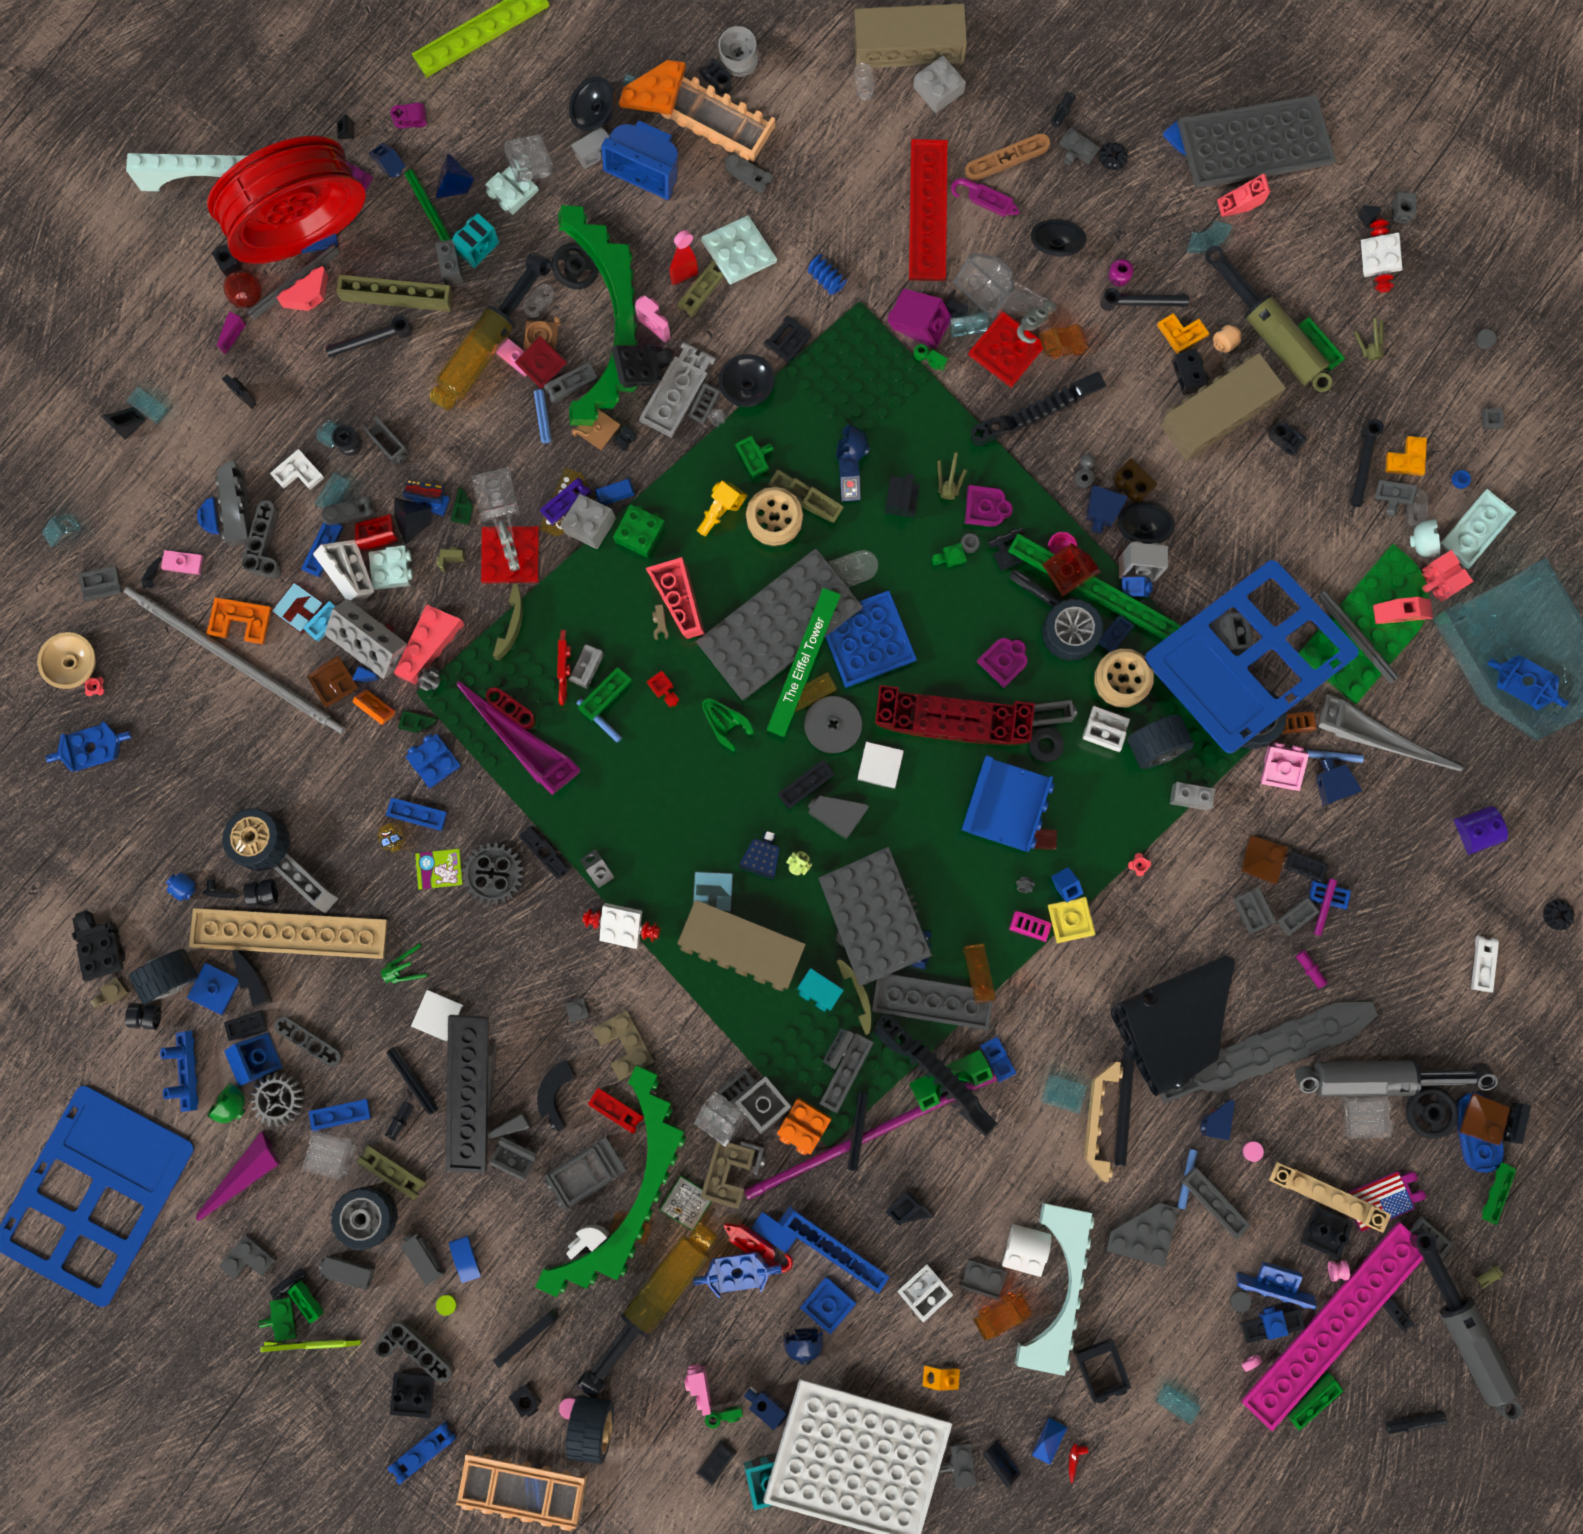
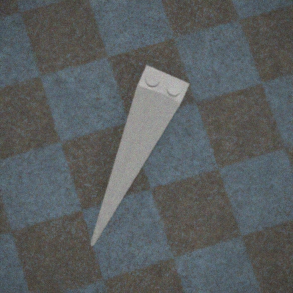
(1354, 725)

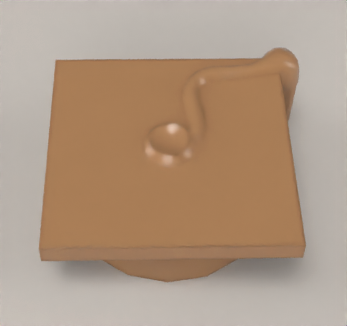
(546, 330)
(599, 432)

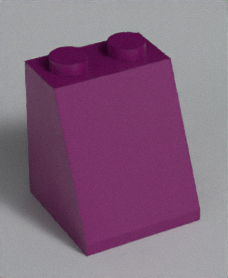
(920, 317)

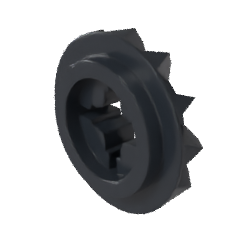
(1110, 162)
(1550, 912)

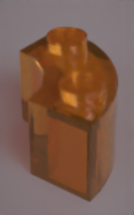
(1064, 341)
(1003, 1315)

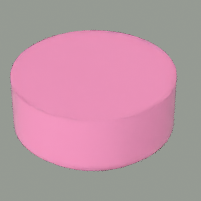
(683, 239)
(1253, 1151)
(1251, 1362)
(566, 1407)

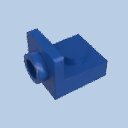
(1136, 586)

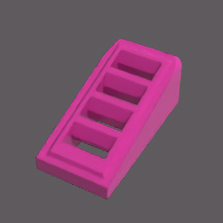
(1013, 926)

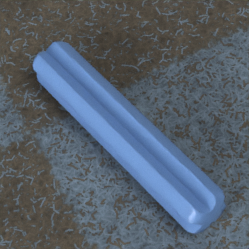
(542, 416)

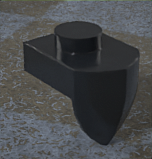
(955, 308)

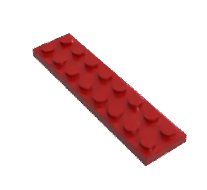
(928, 210)

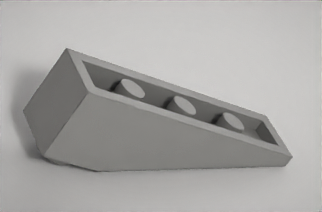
(306, 883)

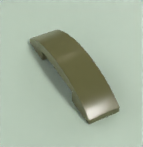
(504, 645)
(864, 1019)

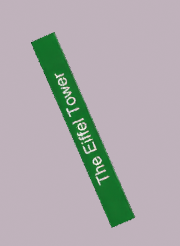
(803, 662)

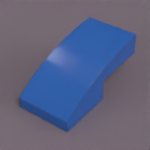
(998, 1059)
(773, 1232)
(464, 1259)

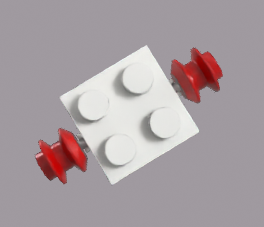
(1381, 255)
(621, 925)

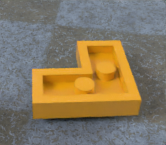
(1182, 337)
(1412, 461)

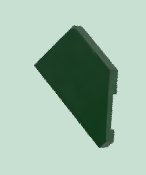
(462, 509)
(415, 722)

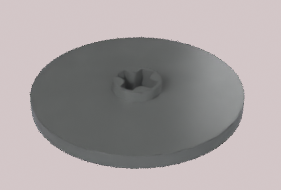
(831, 739)

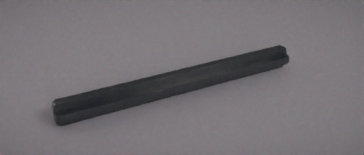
(1124, 1109)

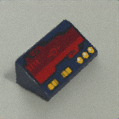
(423, 492)

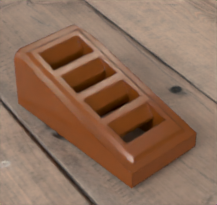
(1311, 726)

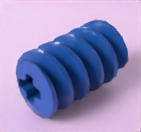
(825, 275)

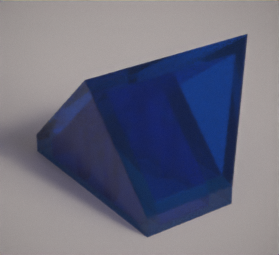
(453, 179)

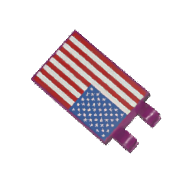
(1389, 1194)

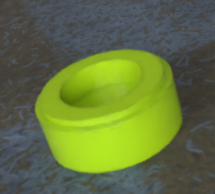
(446, 1305)

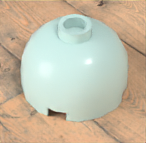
(1426, 539)

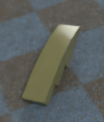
(808, 497)

